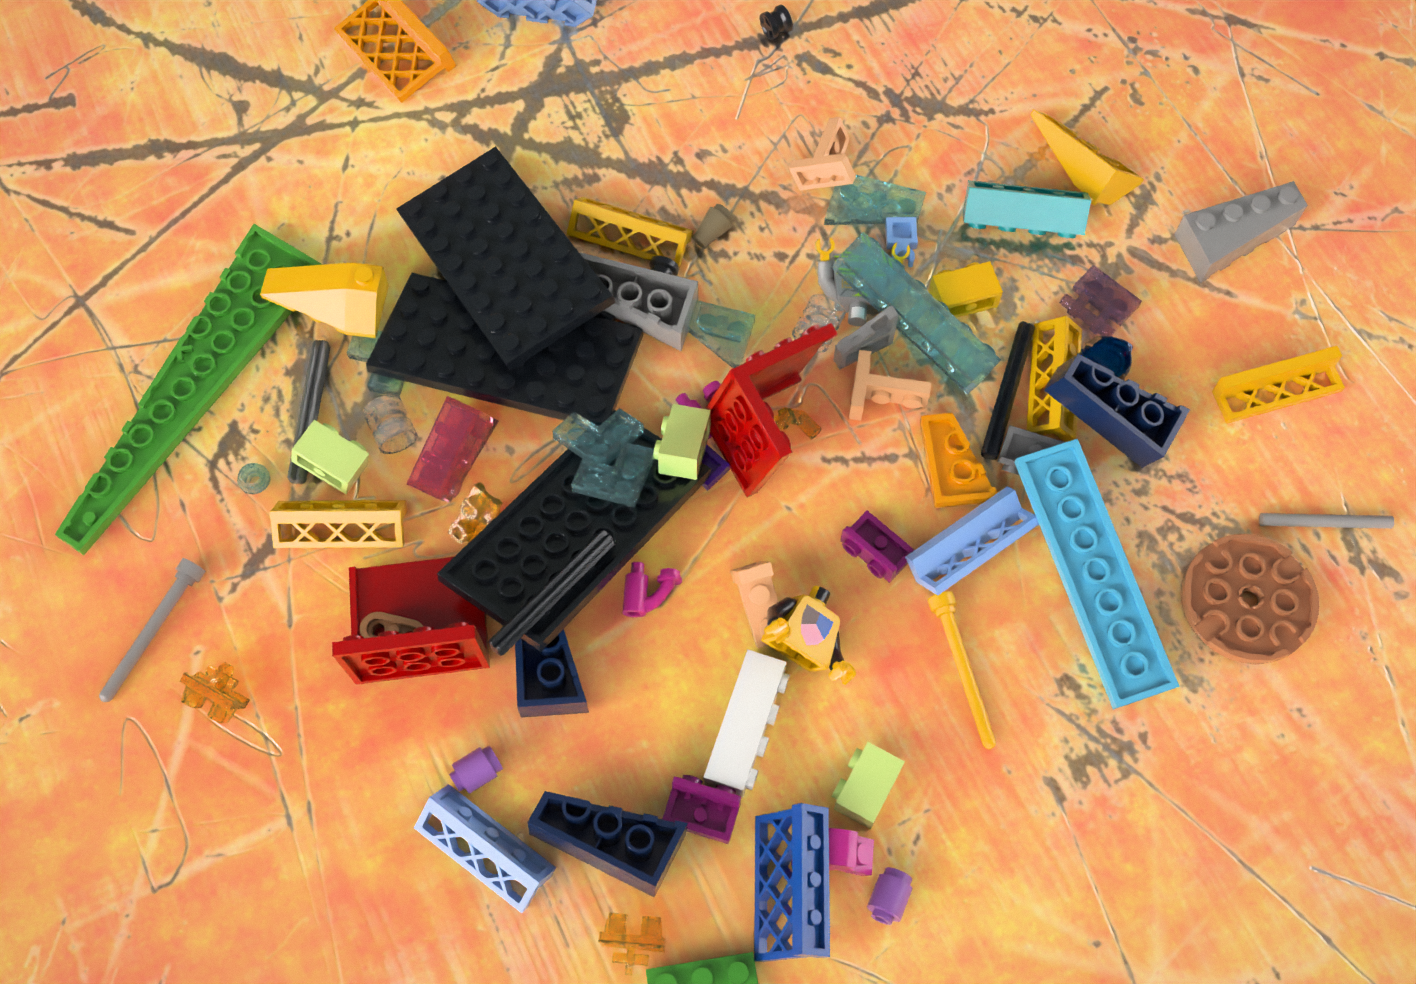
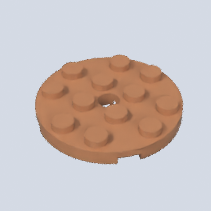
(1225, 623)

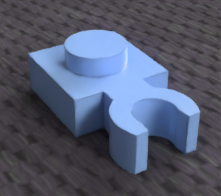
(904, 232)

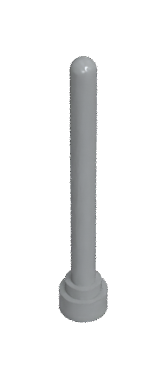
(186, 575)

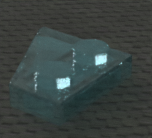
(722, 330)

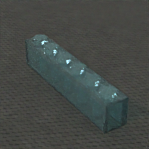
(921, 316)

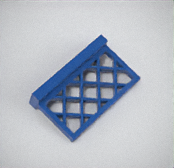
(806, 884)

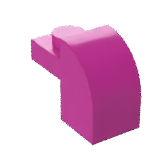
(850, 852)

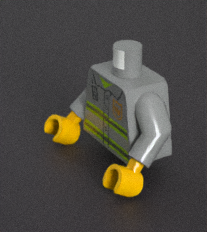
(837, 288)

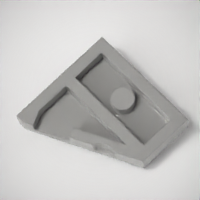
(871, 336)

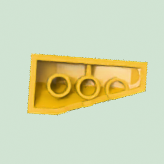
(1092, 173)
(337, 294)

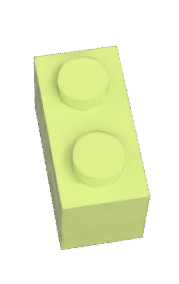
(683, 441)
(330, 456)
(867, 785)

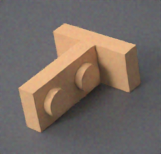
(829, 163)
(884, 389)
(756, 594)

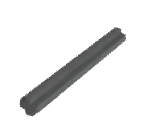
(310, 401)

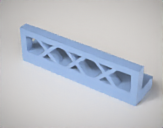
(968, 539)
(485, 840)

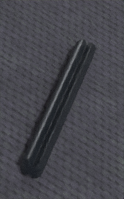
(1007, 391)
(551, 593)

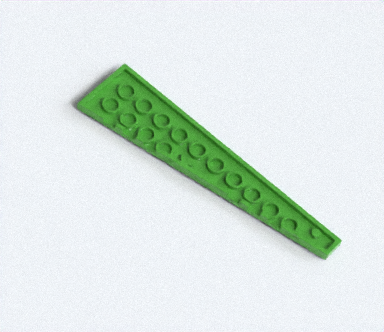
(187, 385)

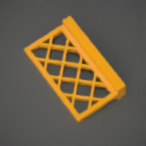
(414, 31)

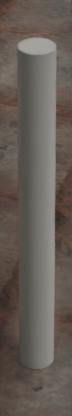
(1326, 520)

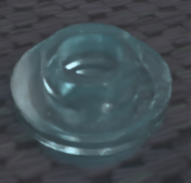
(252, 470)

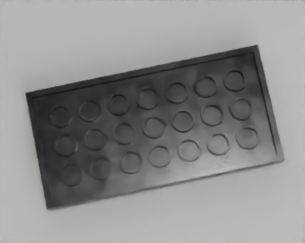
(505, 258)
(441, 347)
(547, 529)

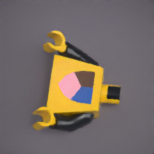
(808, 634)

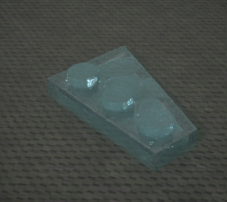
(871, 202)

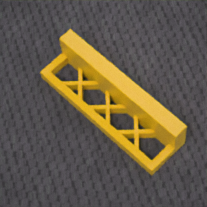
(631, 220)
(1066, 345)
(1279, 373)
(334, 512)

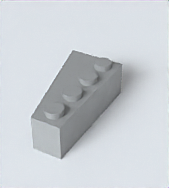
(1235, 228)
(648, 298)

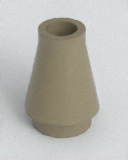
(714, 224)

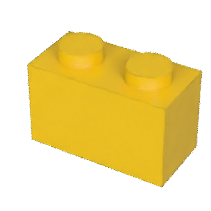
(967, 289)

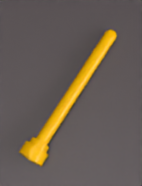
(944, 608)

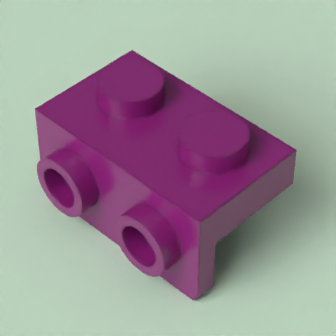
(876, 546)
(705, 809)

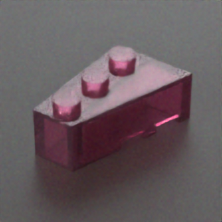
(451, 449)

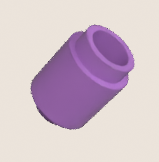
(475, 769)
(890, 896)

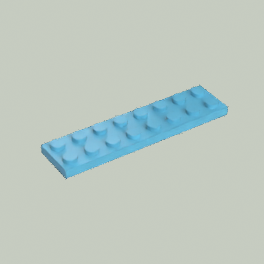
(1096, 574)

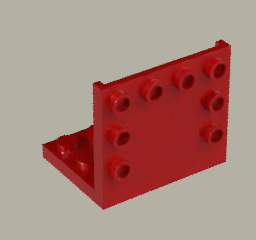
(744, 423)
(451, 635)

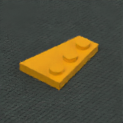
(952, 467)

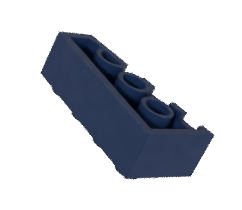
(1117, 409)
(548, 680)
(614, 841)

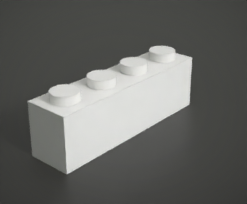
(745, 723)

